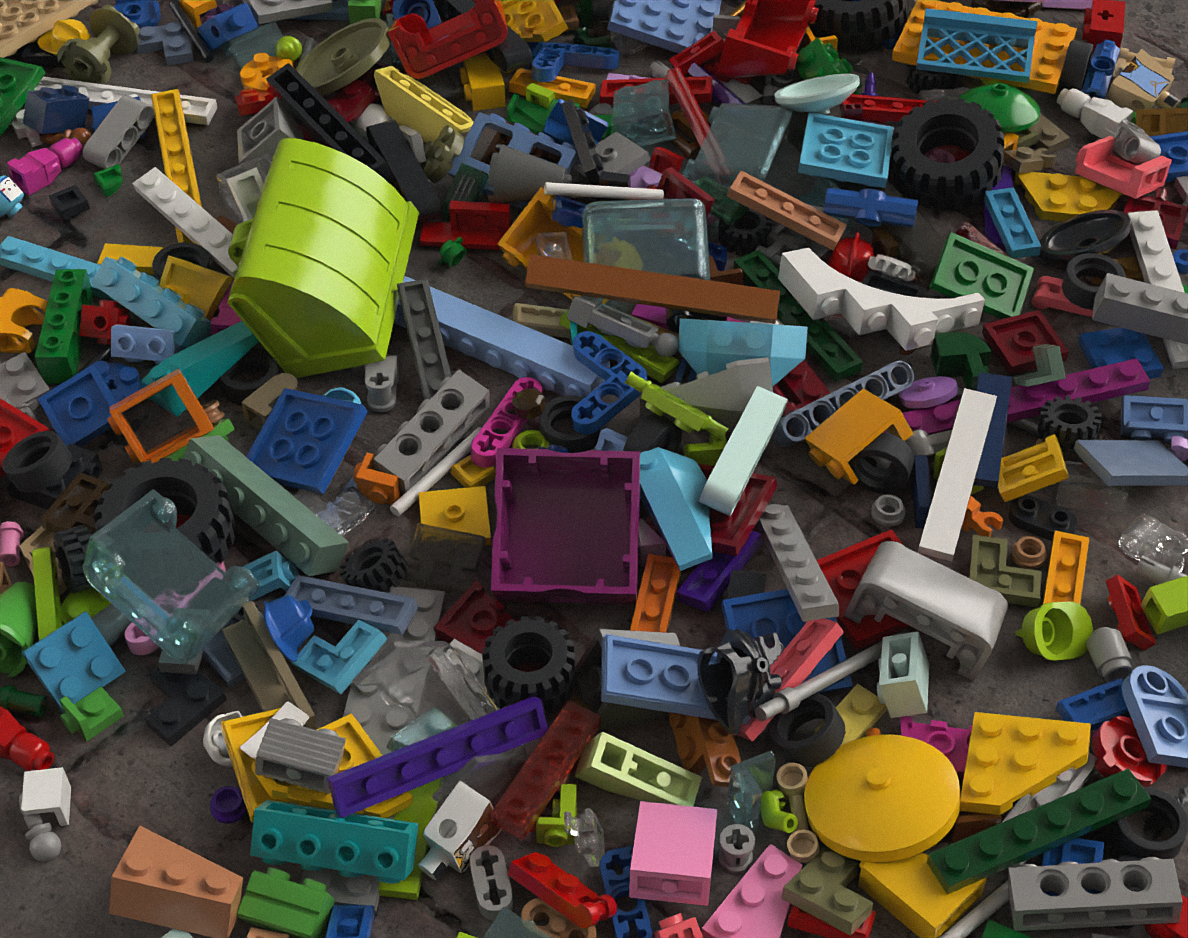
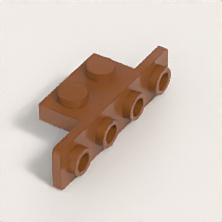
(703, 744)

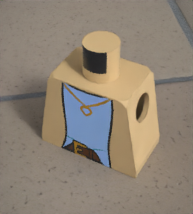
(1143, 85)

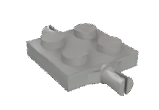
(21, 384)

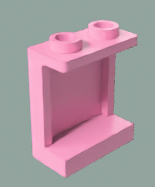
(673, 853)

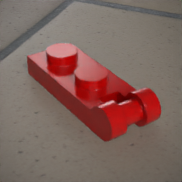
(562, 890)

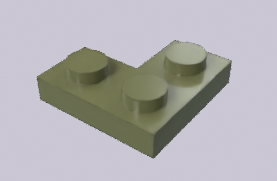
(989, 568)
(822, 891)

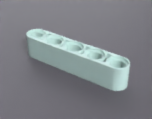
(743, 451)

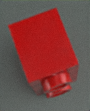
(1104, 22)

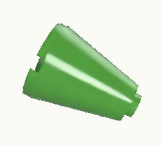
(17, 626)

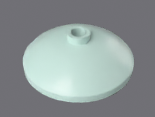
(818, 93)

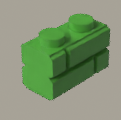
(285, 905)

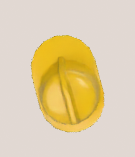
(62, 31)

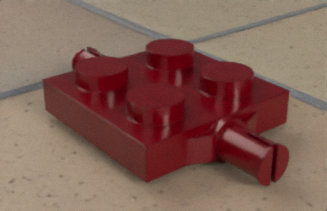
(1170, 213)

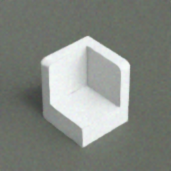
(47, 792)

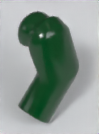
(582, 38)

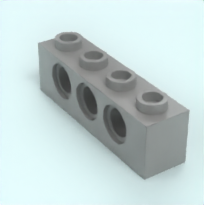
(450, 425)
(1113, 906)

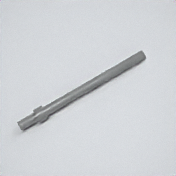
(790, 698)

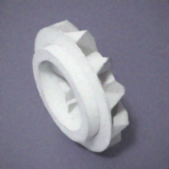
(891, 267)

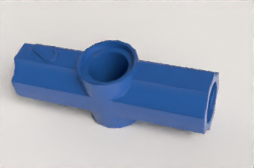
(1101, 69)
(870, 207)

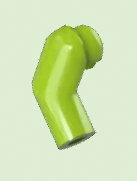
(772, 814)

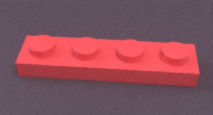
(797, 662)

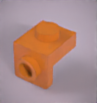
(376, 485)

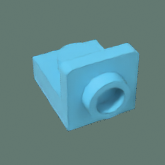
(272, 573)

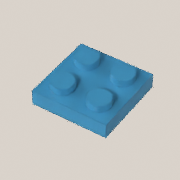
(73, 660)

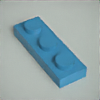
(1012, 223)

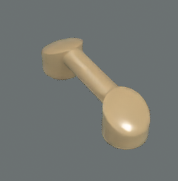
(801, 843)

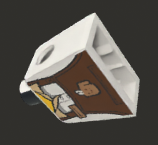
(457, 831)

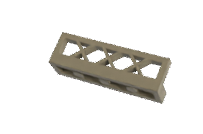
(264, 664)

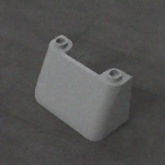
(931, 601)

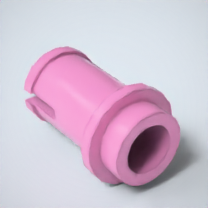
(10, 539)

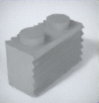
(299, 754)

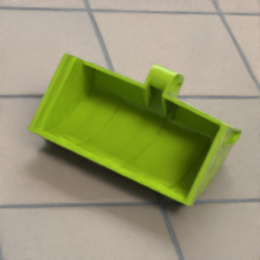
(322, 260)

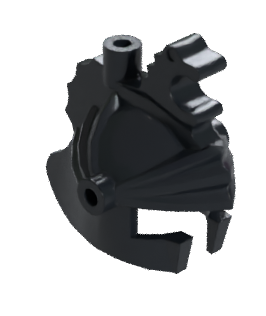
(740, 676)

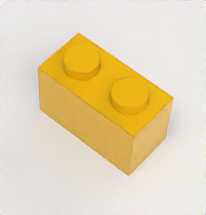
(482, 83)

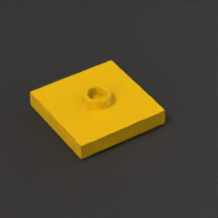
(457, 510)

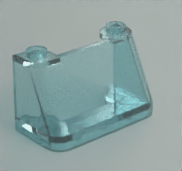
(739, 140)
(648, 236)
(164, 578)

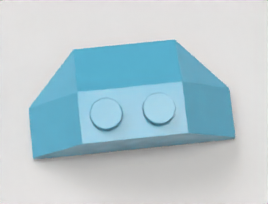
(713, 344)

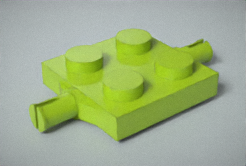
(662, 402)

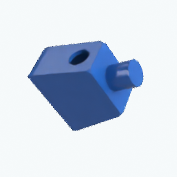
(229, 25)

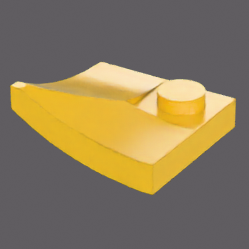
(195, 284)

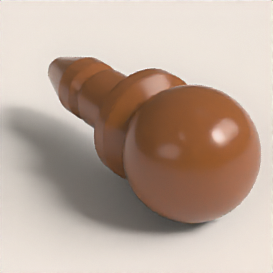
(79, 133)

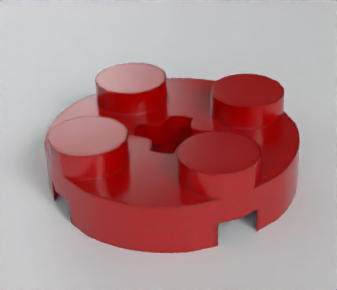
(1111, 756)

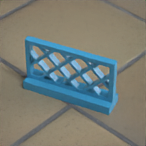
(977, 30)

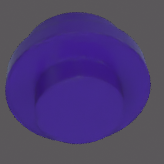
(228, 805)

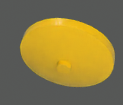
(882, 798)

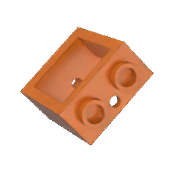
(134, 448)

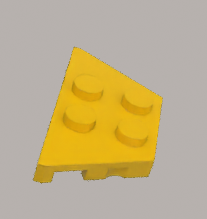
(1065, 196)

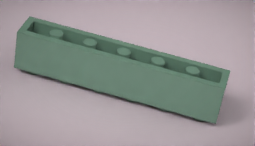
(270, 508)

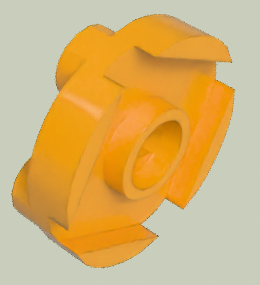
(256, 71)

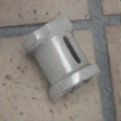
(728, 852)

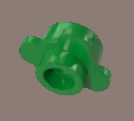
(452, 252)

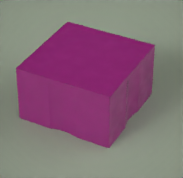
(566, 526)

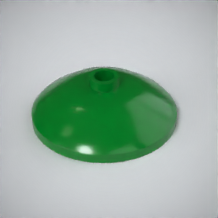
(1008, 105)

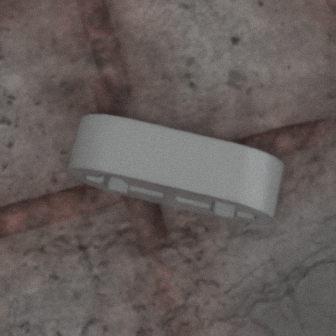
(498, 880)

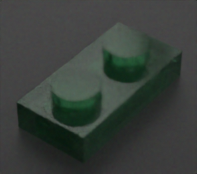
(723, 206)

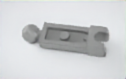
(591, 310)

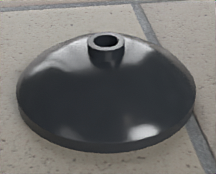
(1086, 233)

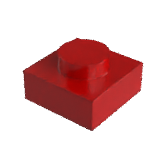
(664, 159)

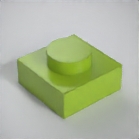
(539, 95)

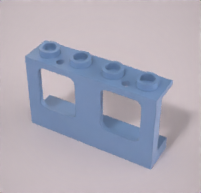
(521, 140)

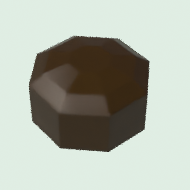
(529, 403)

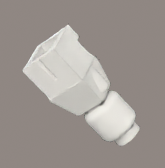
(1096, 114)

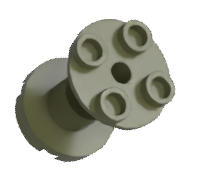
(89, 59)

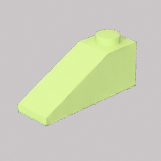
(635, 773)

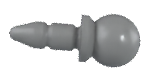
(44, 843)

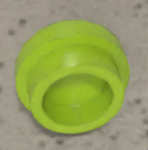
(288, 48)

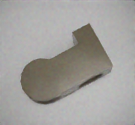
(261, 402)

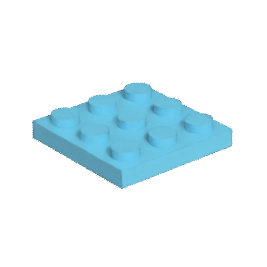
(846, 150)

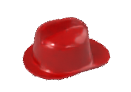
(852, 257)

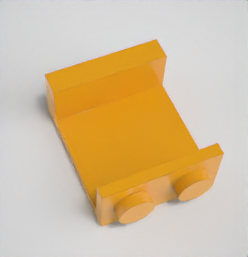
(852, 430)

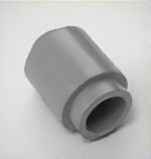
(1109, 654)

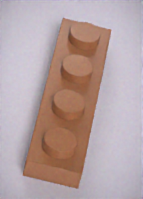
(786, 210)

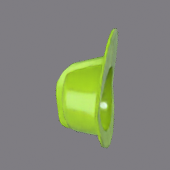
(1057, 630)

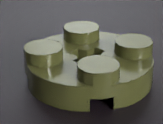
(440, 153)

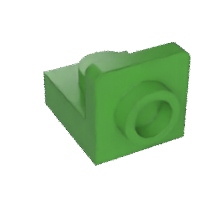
(90, 714)

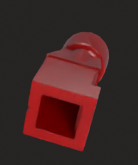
(22, 747)

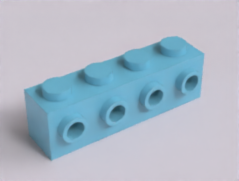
(151, 302)

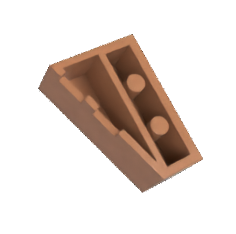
(174, 888)

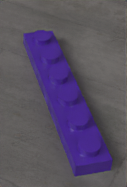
(436, 756)

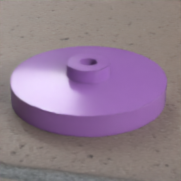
(928, 392)

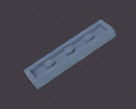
(349, 603)

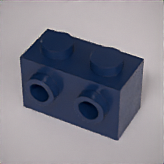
(55, 109)

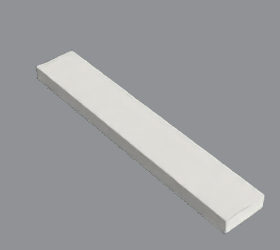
(957, 475)

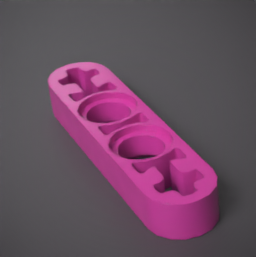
(503, 420)

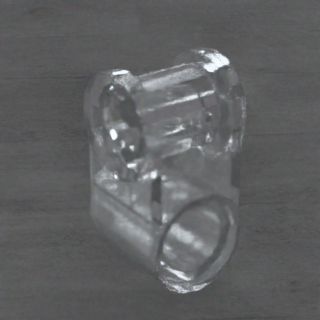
(1155, 541)

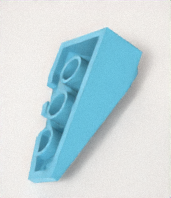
(671, 496)

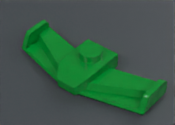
(534, 116)

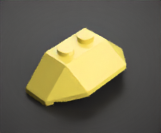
(418, 105)

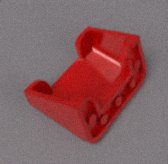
(766, 38)
(434, 49)

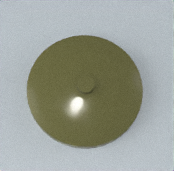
(345, 55)

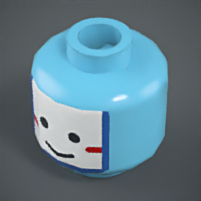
(9, 197)

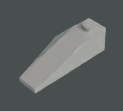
(722, 393)

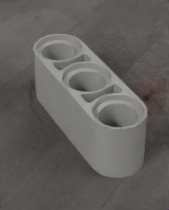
(118, 132)

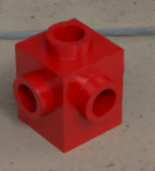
(98, 320)

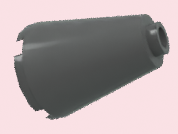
(521, 175)

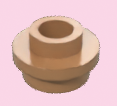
(1029, 552)

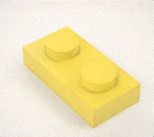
(859, 712)

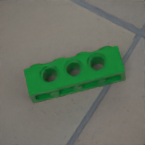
(60, 337)

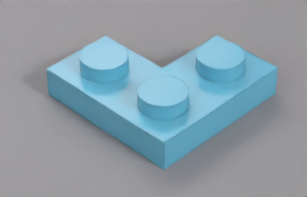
(340, 664)

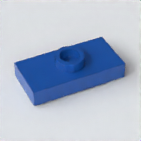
(1095, 705)

